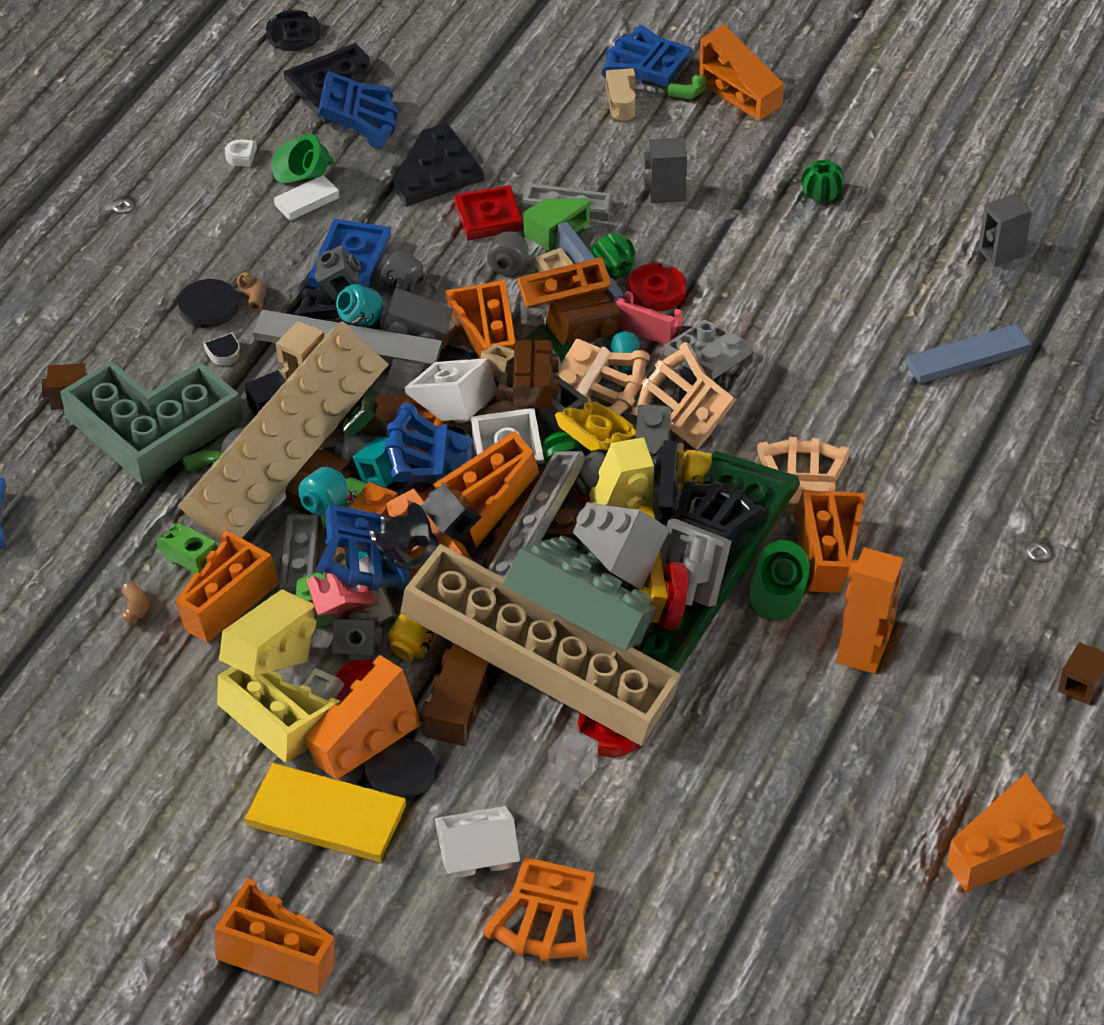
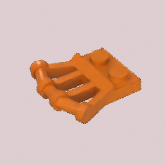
(547, 889)

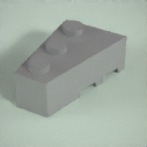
(621, 539)

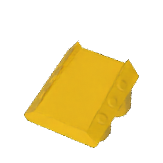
(595, 426)

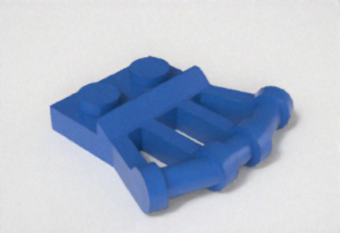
(652, 61)
(356, 107)
(444, 447)
(350, 530)

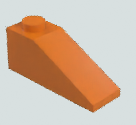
(564, 282)

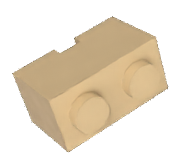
(296, 346)

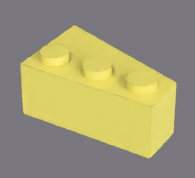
(625, 476)
(270, 635)
(272, 709)

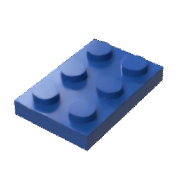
(361, 239)

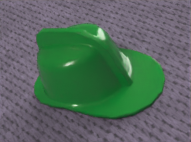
(300, 159)
(779, 580)

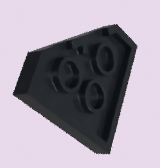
(309, 77)
(436, 166)

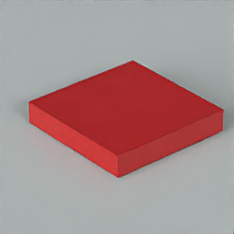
(488, 212)

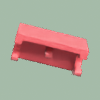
(648, 322)
(334, 598)

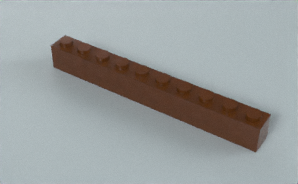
(465, 676)

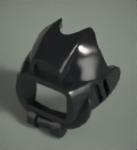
(402, 534)

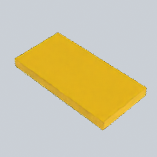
(325, 812)

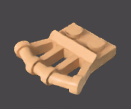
(588, 364)
(699, 409)
(810, 480)

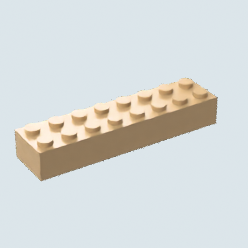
(283, 434)
(538, 646)

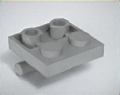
(714, 348)
(703, 558)

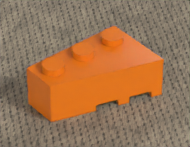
(483, 315)
(494, 481)
(226, 587)

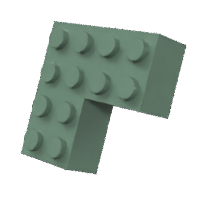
(153, 428)
(581, 591)

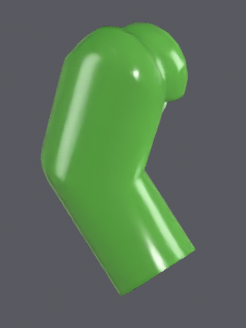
(688, 91)
(200, 459)

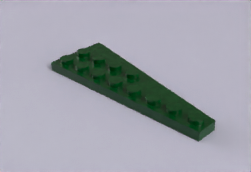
(763, 487)

